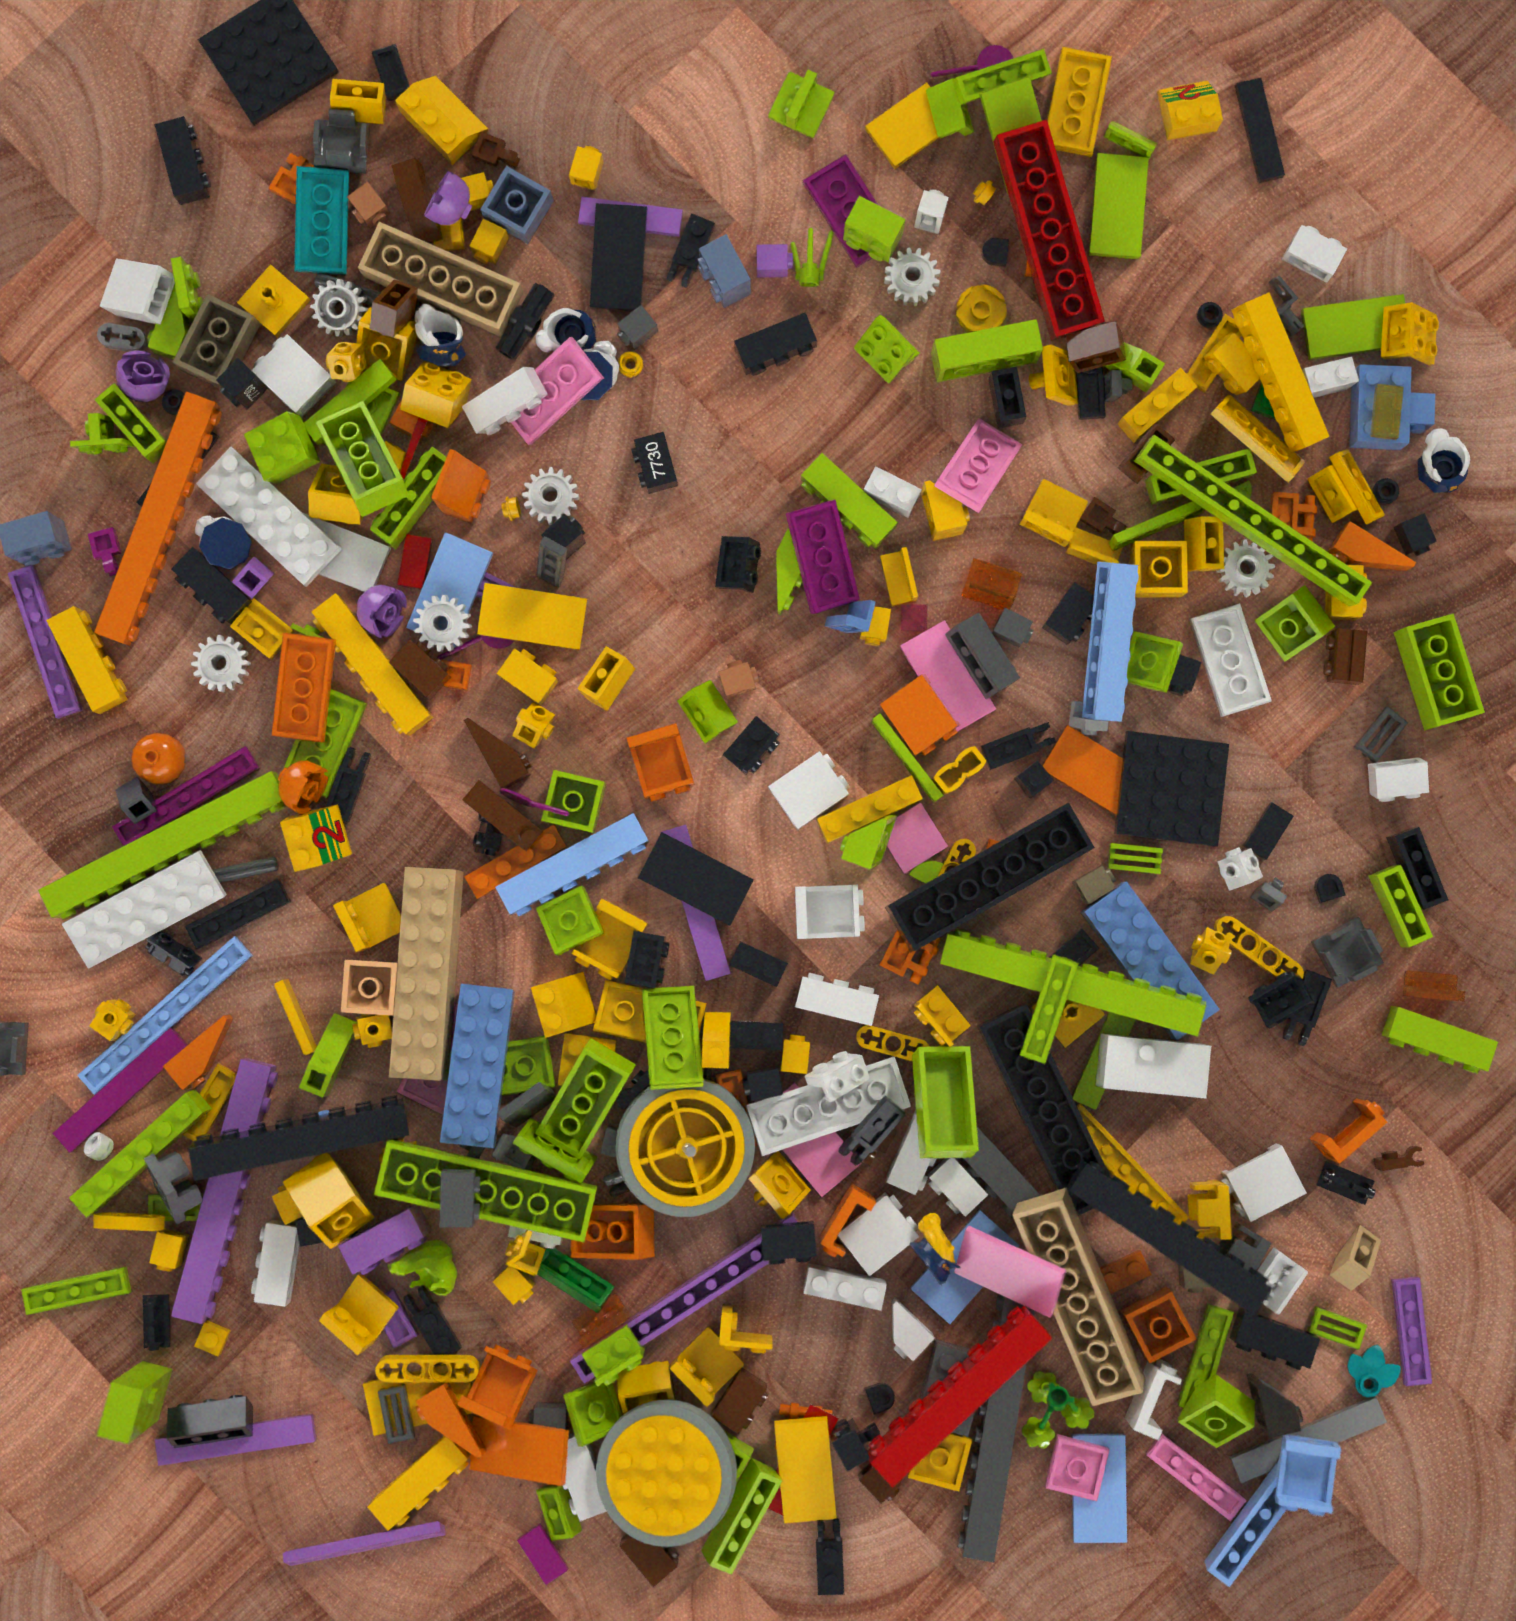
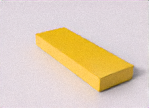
(1199, 371)
(1357, 486)
(295, 1016)
(215, 1093)

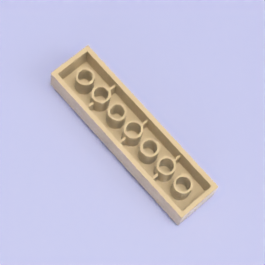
(426, 973)
(1084, 1302)

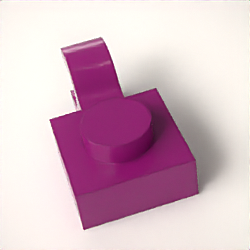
(104, 546)

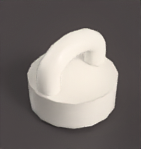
(98, 1146)

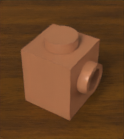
(368, 206)
(738, 678)

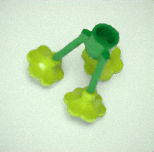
(1074, 1410)

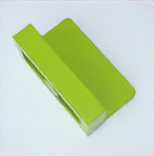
(947, 111)
(707, 711)

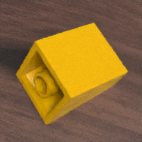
(328, 1200)

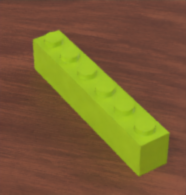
(130, 1160)

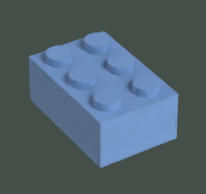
(1362, 406)

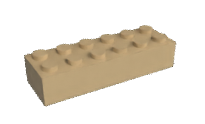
(441, 279)

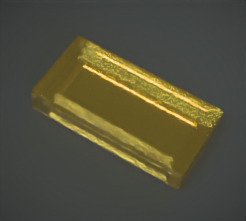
(1386, 411)

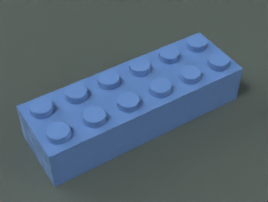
(1142, 946)
(477, 1066)

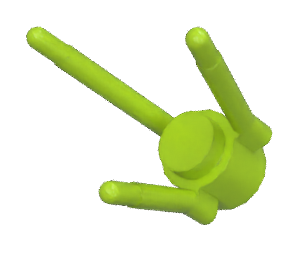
(809, 274)

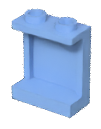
(1306, 1474)

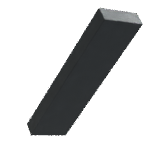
(1259, 130)
(237, 914)

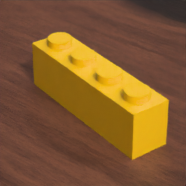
(87, 659)
(869, 809)
(418, 1481)

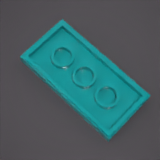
(321, 220)

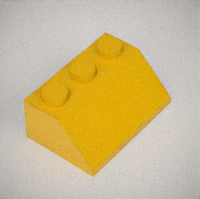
(440, 117)

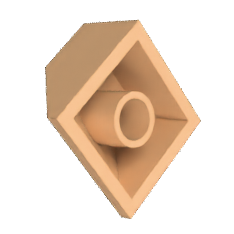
(369, 987)

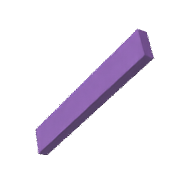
(45, 647)
(703, 927)
(266, 1435)
(364, 1543)

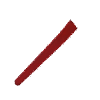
(418, 430)

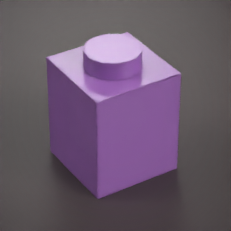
(773, 260)
(252, 577)

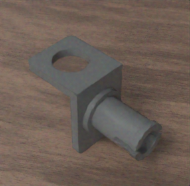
(1288, 318)

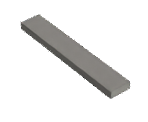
(1333, 1427)

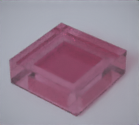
(913, 617)

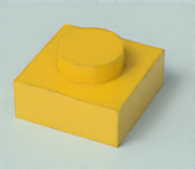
(212, 1338)

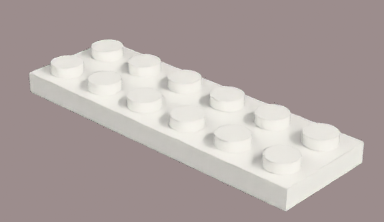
(268, 516)
(144, 909)
(808, 1114)

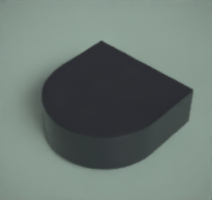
(995, 251)
(1328, 888)
(880, 1397)

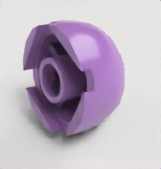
(449, 201)
(142, 376)
(380, 610)

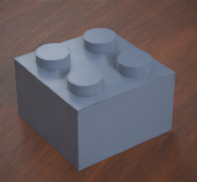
(517, 204)
(724, 271)
(34, 538)

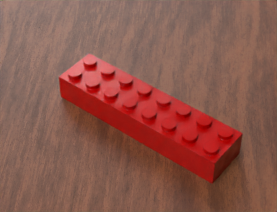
(1048, 229)
(957, 1395)

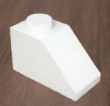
(931, 211)
(908, 1332)

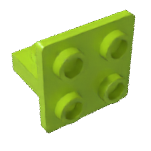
(801, 103)
(885, 349)
(102, 436)
(613, 1355)

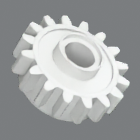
(912, 263)
(325, 307)
(541, 486)
(1258, 564)
(429, 623)
(208, 659)

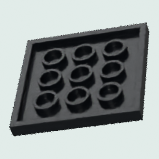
(268, 57)
(1171, 788)

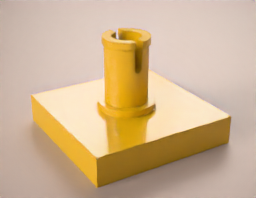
(273, 301)
(1057, 376)
(1075, 1021)
(778, 1185)

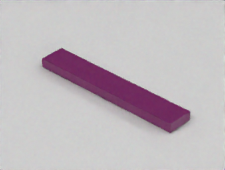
(190, 795)
(119, 1090)

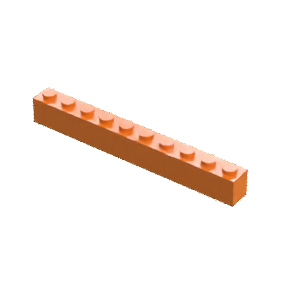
(158, 519)

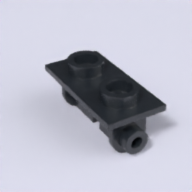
(486, 838)
(163, 945)
(1346, 1183)
(156, 1321)

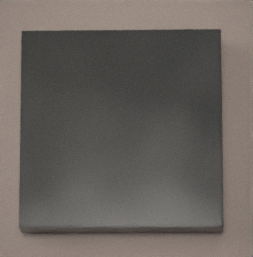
(527, 1104)

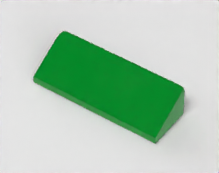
(575, 1279)

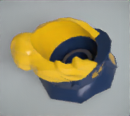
(935, 1248)

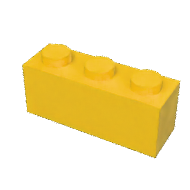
(1157, 405)

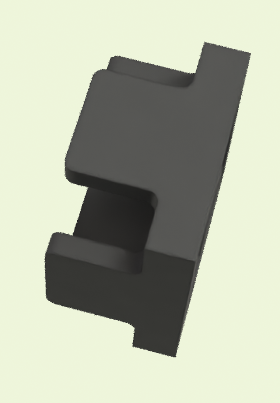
(341, 142)
(1349, 952)
(13, 1047)
(165, 1173)
(1249, 1251)

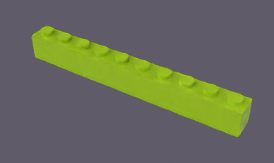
(1252, 521)
(162, 846)
(1089, 987)

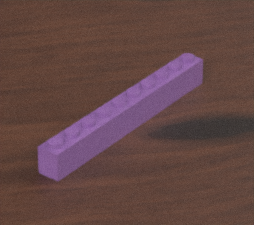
(222, 1200)
(689, 1296)

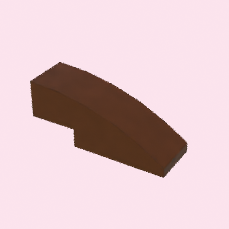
(415, 198)

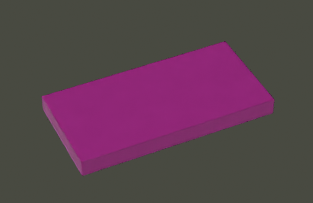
(835, 194)
(822, 556)

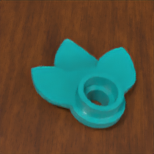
(1372, 1367)

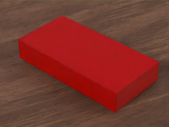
(414, 561)

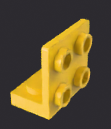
(1409, 332)
(1054, 513)
(369, 917)
(941, 1015)
(360, 1315)
(734, 1340)
(706, 1366)

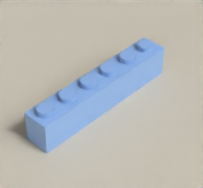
(1110, 641)
(573, 864)
(1246, 1532)

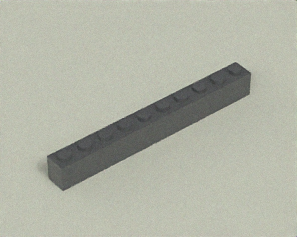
(991, 1460)

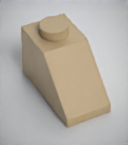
(1356, 1258)

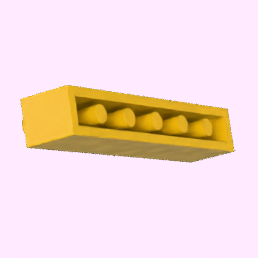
(1280, 372)
(372, 665)

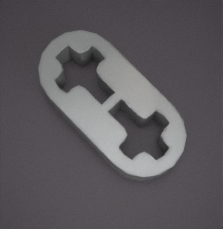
(124, 332)

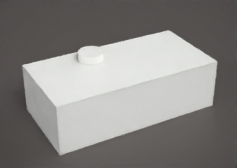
(1153, 1065)

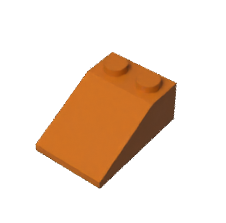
(460, 487)
(618, 1233)

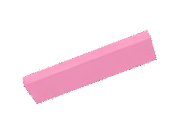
(1196, 1477)

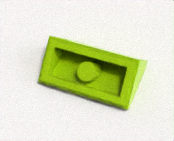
(1130, 140)
(557, 1512)

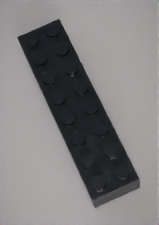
(989, 877)
(1041, 1101)
(298, 1138)
(1173, 1240)

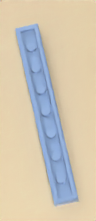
(165, 1014)

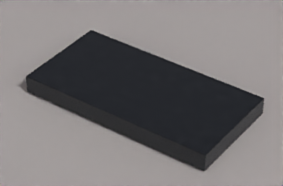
(618, 257)
(695, 878)

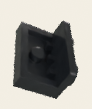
(1281, 999)

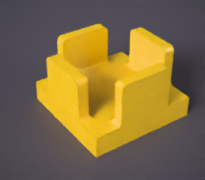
(1211, 1209)

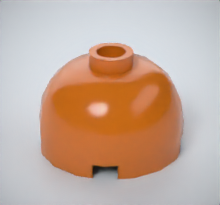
(158, 758)
(301, 785)

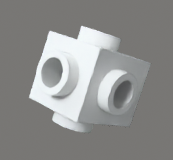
(1239, 868)

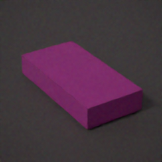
(542, 1554)

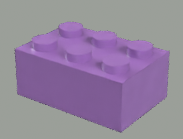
(385, 1240)

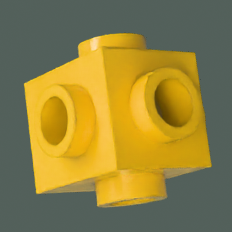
(346, 361)
(533, 725)
(1210, 950)
(113, 1019)
(372, 1038)

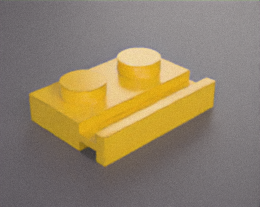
(261, 628)

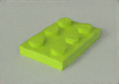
(553, 1156)

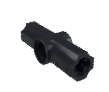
(525, 321)

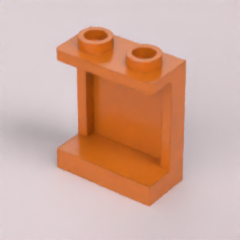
(920, 716)
(661, 762)
(1353, 1135)
(839, 1217)
(499, 1387)

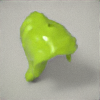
(433, 1265)

